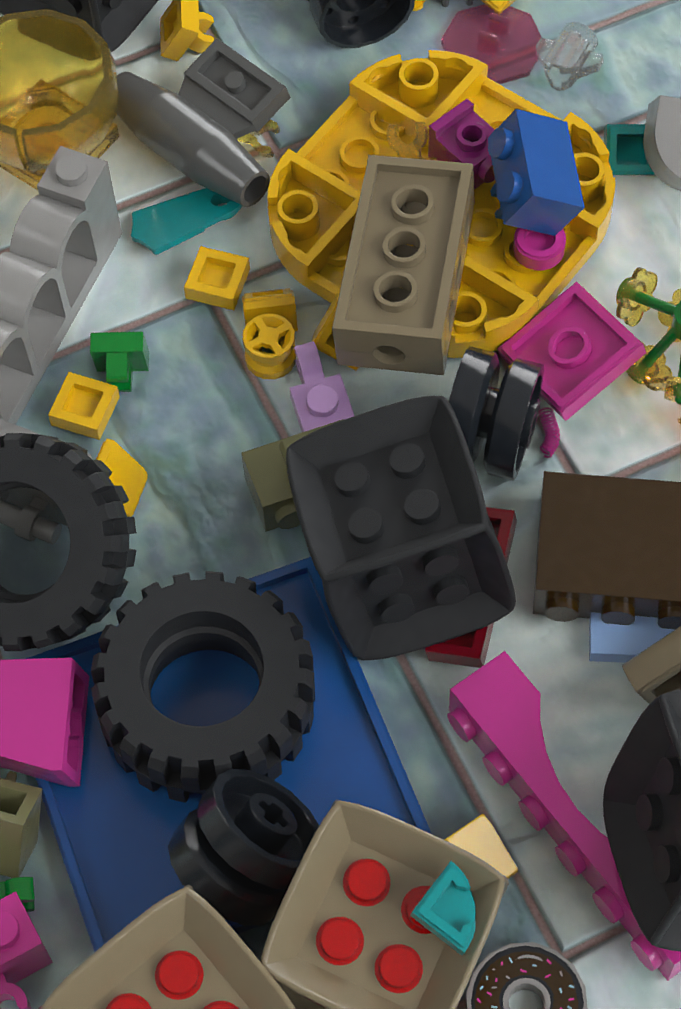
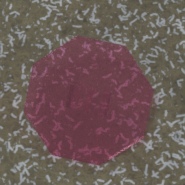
(501, 41)

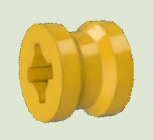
(273, 333)

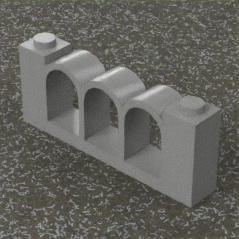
(51, 269)

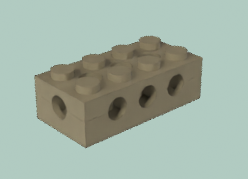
(403, 205)

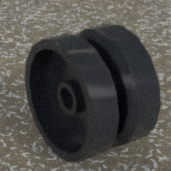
(499, 415)
(243, 845)

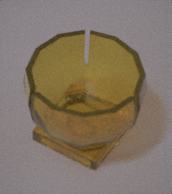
(53, 91)

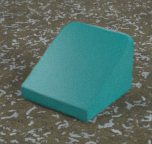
(626, 149)

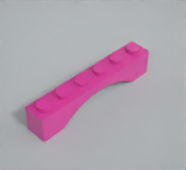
(502, 717)

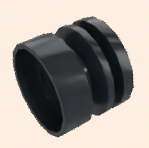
(359, 21)

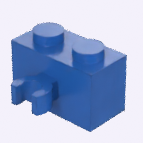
(534, 173)

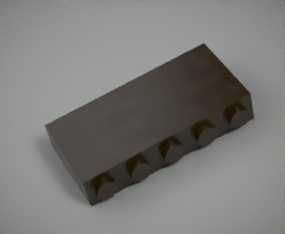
(609, 549)

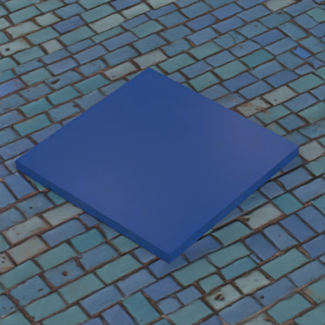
(120, 832)

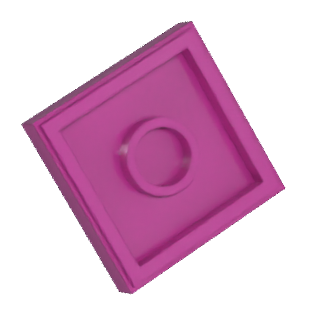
(579, 348)

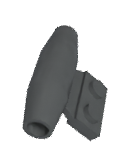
(200, 126)

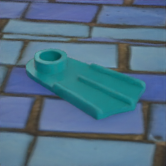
(180, 219)

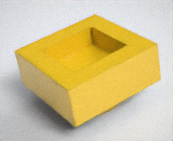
(217, 278)
(84, 405)

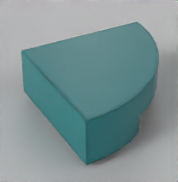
(449, 909)

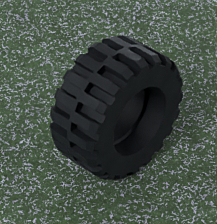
(97, 541)
(192, 619)

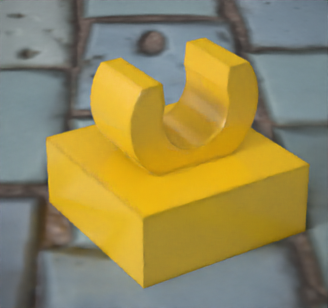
(183, 28)

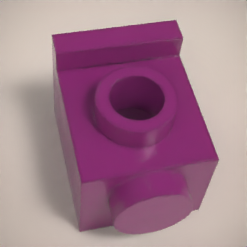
(463, 139)

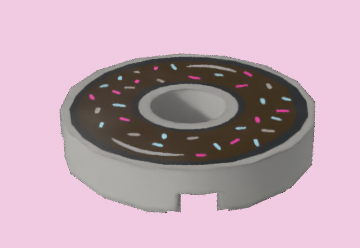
(526, 968)

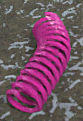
(549, 440)

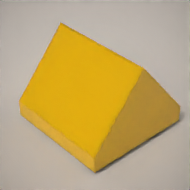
(271, 302)

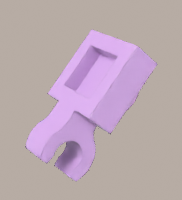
(318, 398)

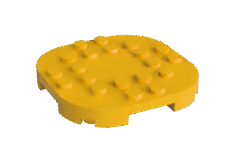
(319, 190)

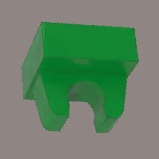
(119, 356)

